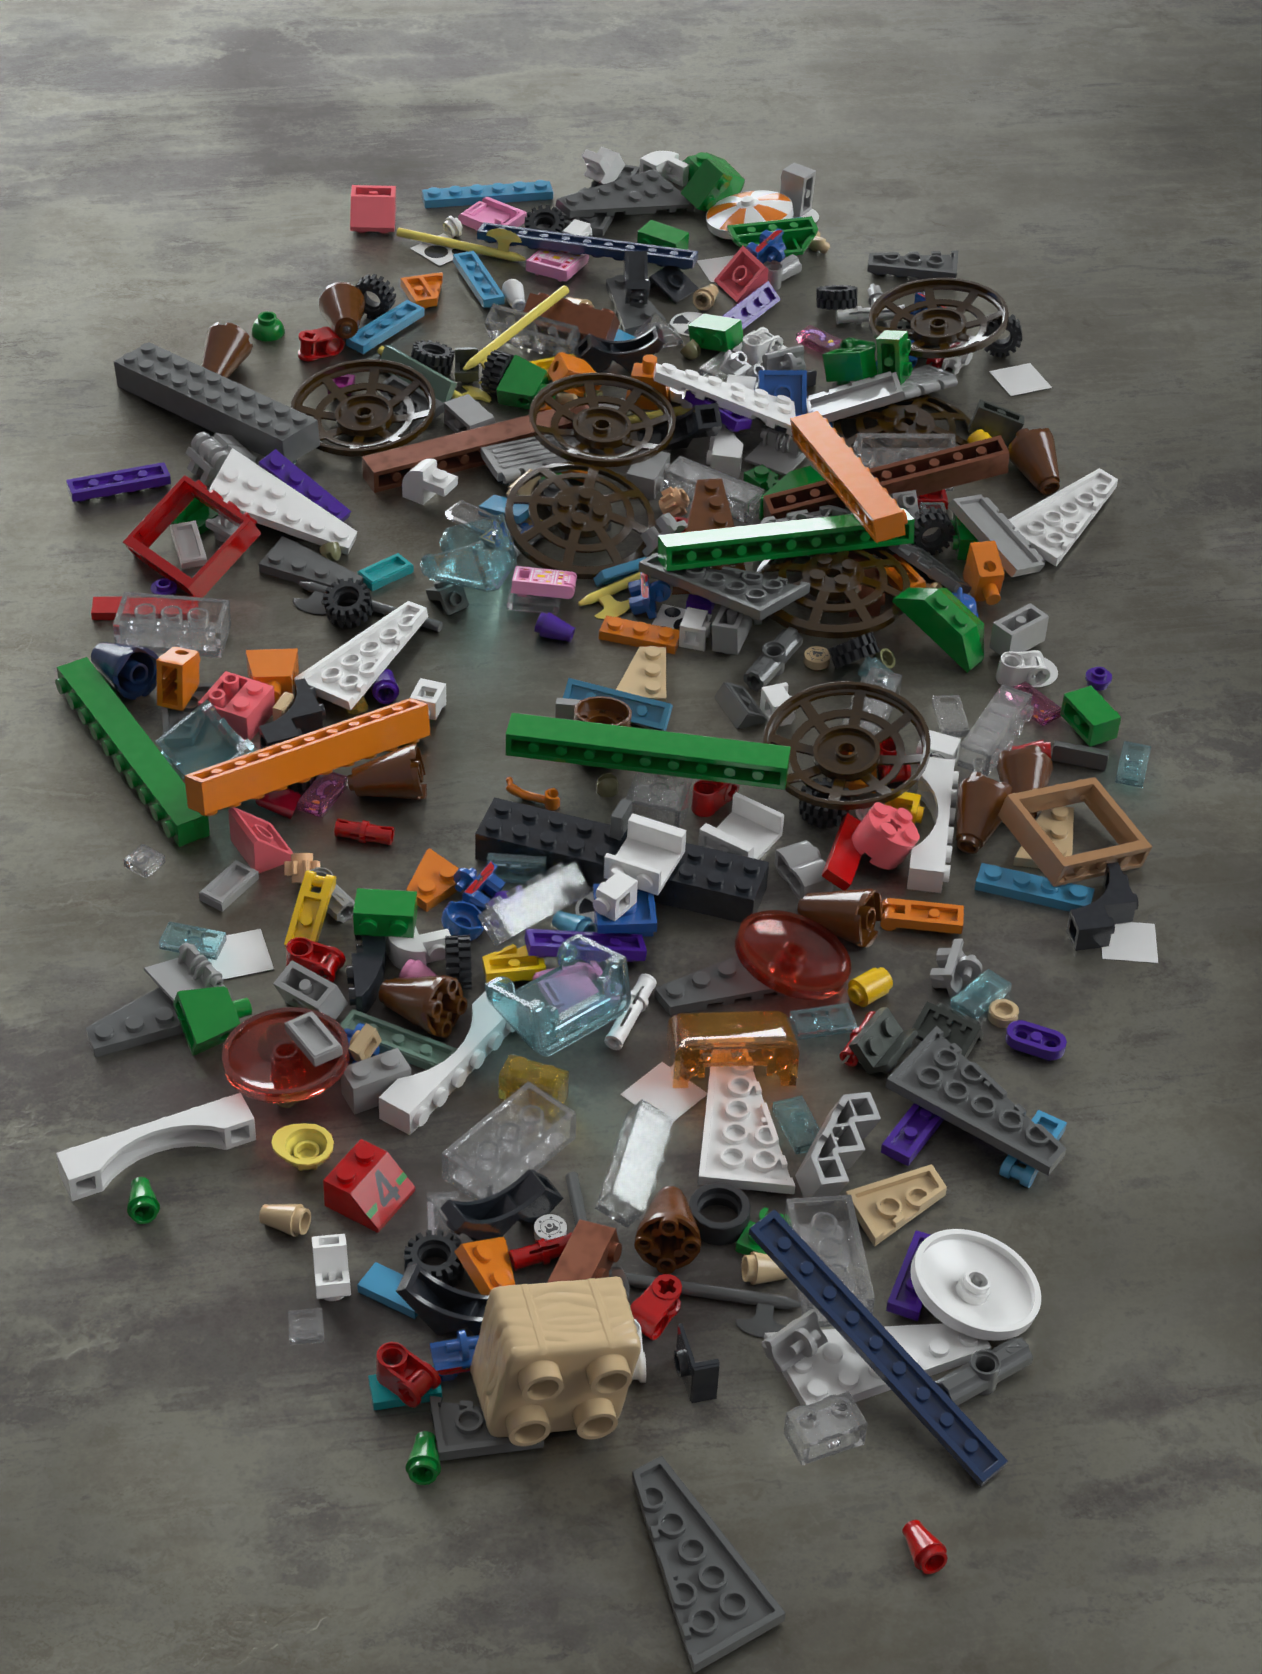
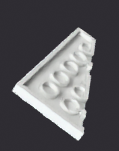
(732, 396)
(278, 504)
(1062, 517)
(357, 664)
(740, 1135)
(841, 1369)

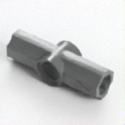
(773, 658)
(986, 1370)

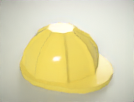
(303, 1145)

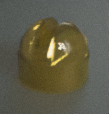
(360, 707)

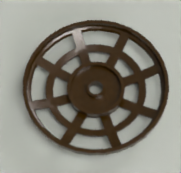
(941, 325)
(378, 409)
(909, 419)
(599, 425)
(575, 523)
(846, 585)
(850, 739)

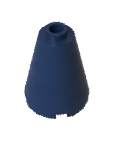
(126, 668)

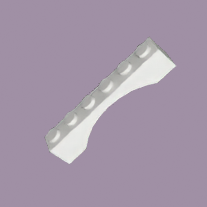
(725, 449)
(928, 858)
(415, 1097)
(95, 1164)

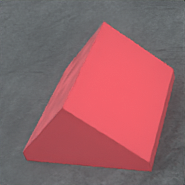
(742, 275)
(257, 841)

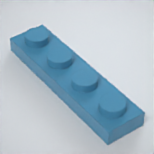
(478, 279)
(385, 326)
(645, 711)
(1032, 888)

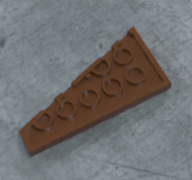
(709, 512)

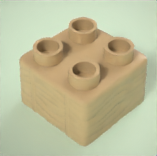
(555, 1358)

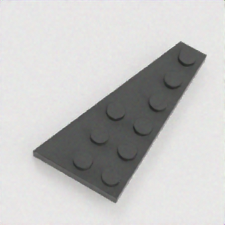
(633, 195)
(731, 587)

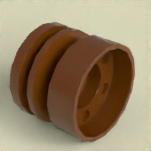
(603, 710)

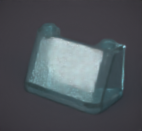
(473, 555)
(202, 741)
(568, 1001)

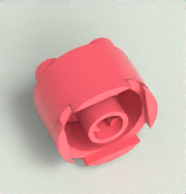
(886, 835)

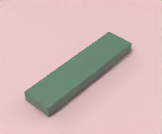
(441, 385)
(414, 1047)

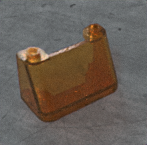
(732, 1040)

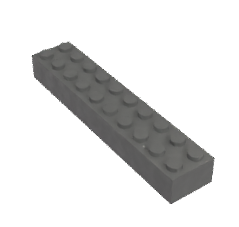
(216, 402)

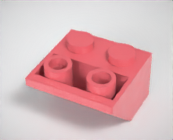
(373, 208)
(241, 703)

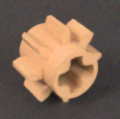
(674, 501)
(298, 865)

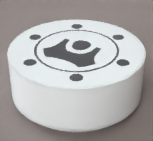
(549, 1227)

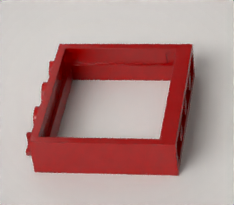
(167, 511)

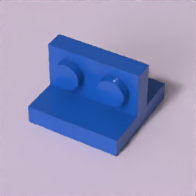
(787, 383)
(637, 920)

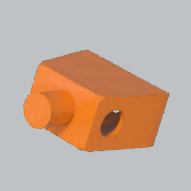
(567, 365)
(645, 373)
(985, 580)
(274, 668)
(177, 669)

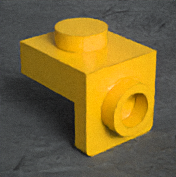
(910, 802)

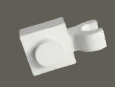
(957, 362)

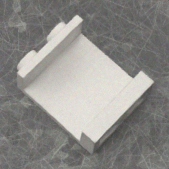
(746, 831)
(648, 853)

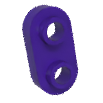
(1036, 1040)

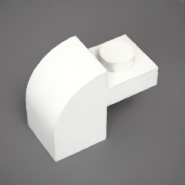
(667, 165)
(603, 166)
(426, 480)
(425, 947)
(331, 1267)

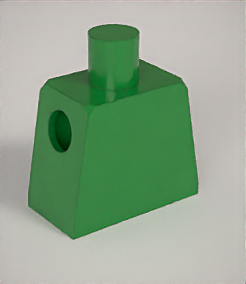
(521, 383)
(209, 1016)

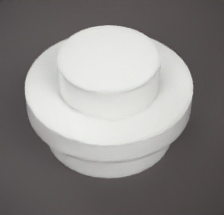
(453, 227)

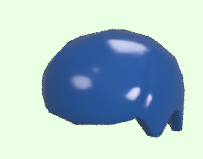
(462, 919)

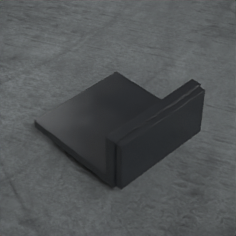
(673, 283)
(699, 1377)

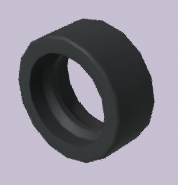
(725, 1195)

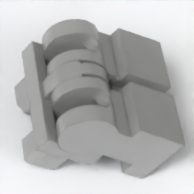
(210, 453)

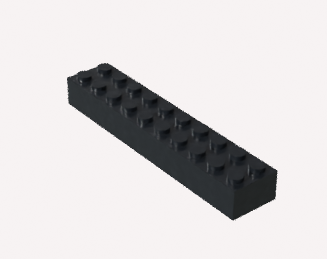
(702, 881)

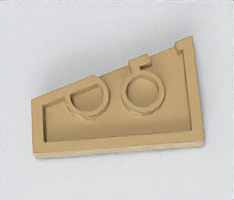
(646, 674)
(1059, 827)
(895, 1201)

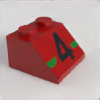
(367, 1186)

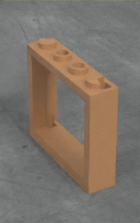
(1061, 870)

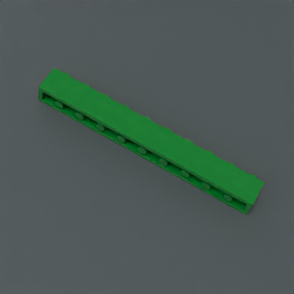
(770, 541)
(131, 750)
(647, 751)

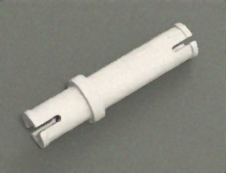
(862, 315)
(639, 1002)

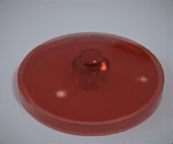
(792, 955)
(270, 1066)

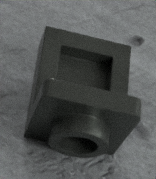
(462, 356)
(451, 596)

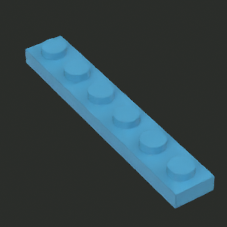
(469, 195)

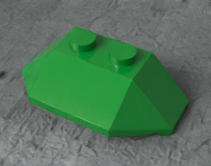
(736, 183)
(796, 236)
(946, 623)

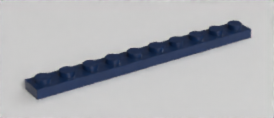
(592, 246)
(878, 1348)

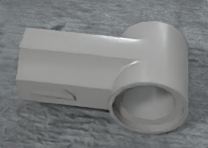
(782, 270)
(340, 904)

